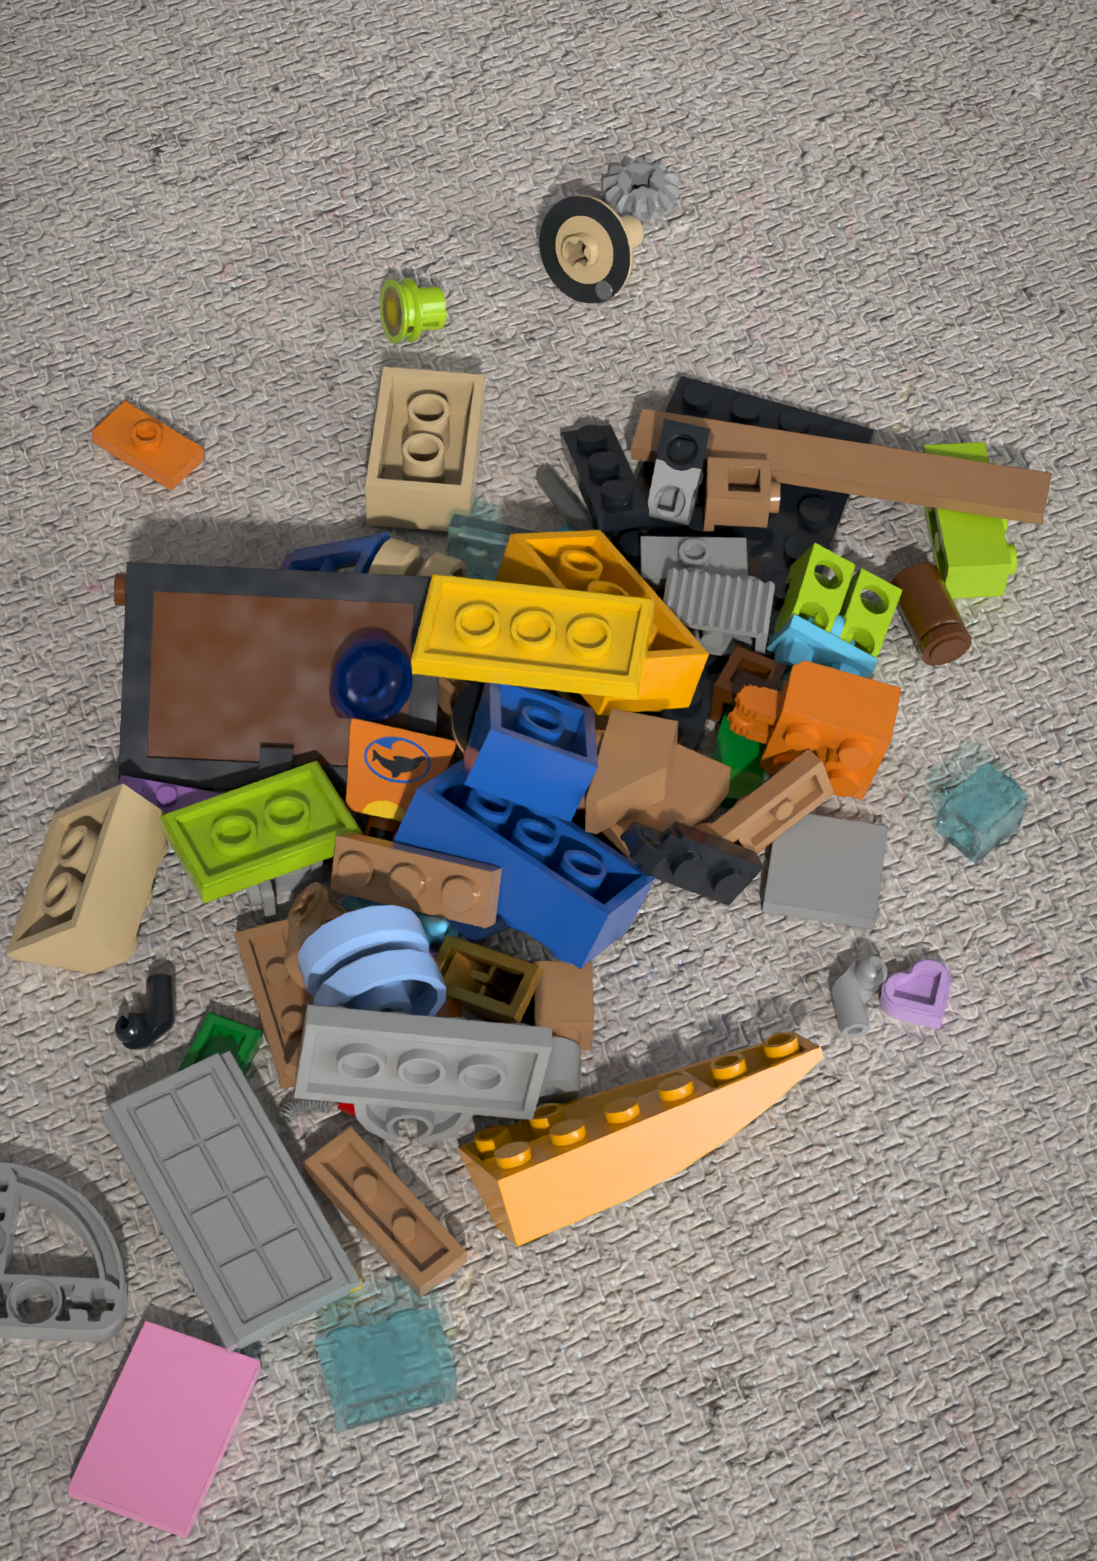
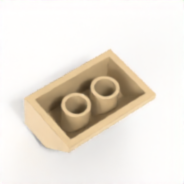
(91, 883)

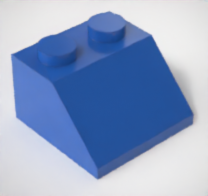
(531, 750)

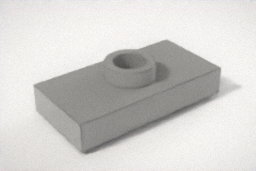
(709, 554)

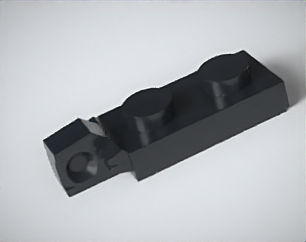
(692, 860)

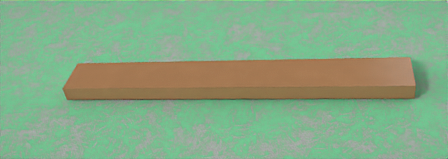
(867, 468)

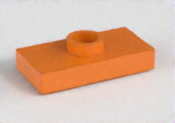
(148, 445)

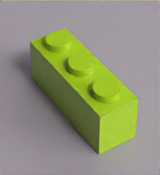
(968, 546)

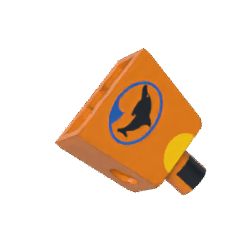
(387, 770)

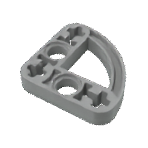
(57, 1197)

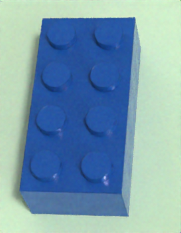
(554, 875)

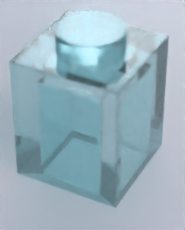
(981, 812)

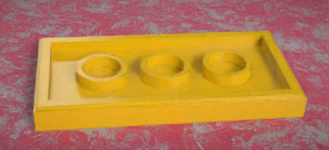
(534, 636)

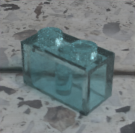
(385, 1368)

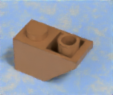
(632, 770)

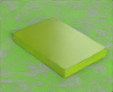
(258, 831)

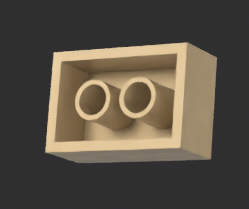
(424, 448)

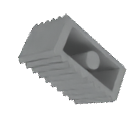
(721, 609)

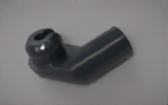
(155, 1020)

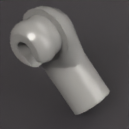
(853, 990)

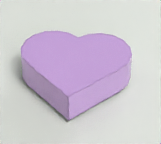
(917, 994)

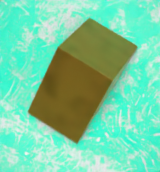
(487, 980)

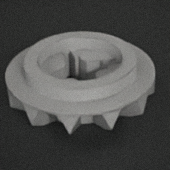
(641, 202)

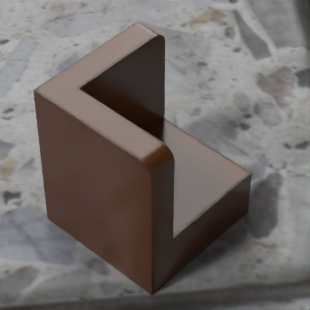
(744, 669)

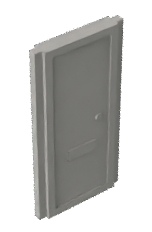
(229, 1200)

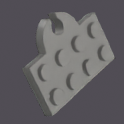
(420, 1068)

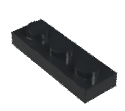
(605, 478)

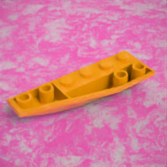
(626, 1138)

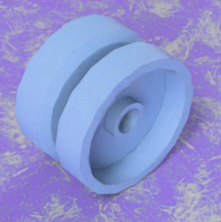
(373, 963)

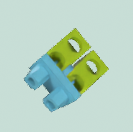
(829, 618)

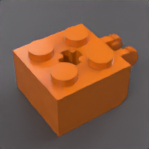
(824, 710)

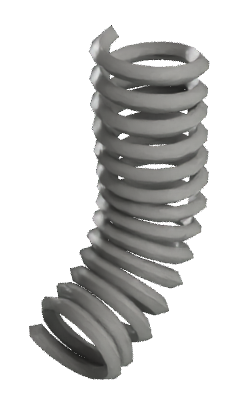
(304, 1105)

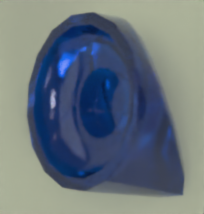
(370, 679)

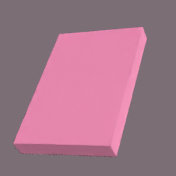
(165, 1429)

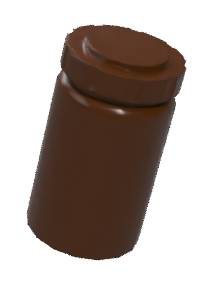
(931, 614)

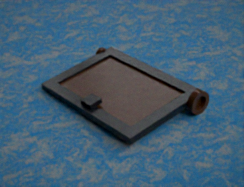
(238, 667)

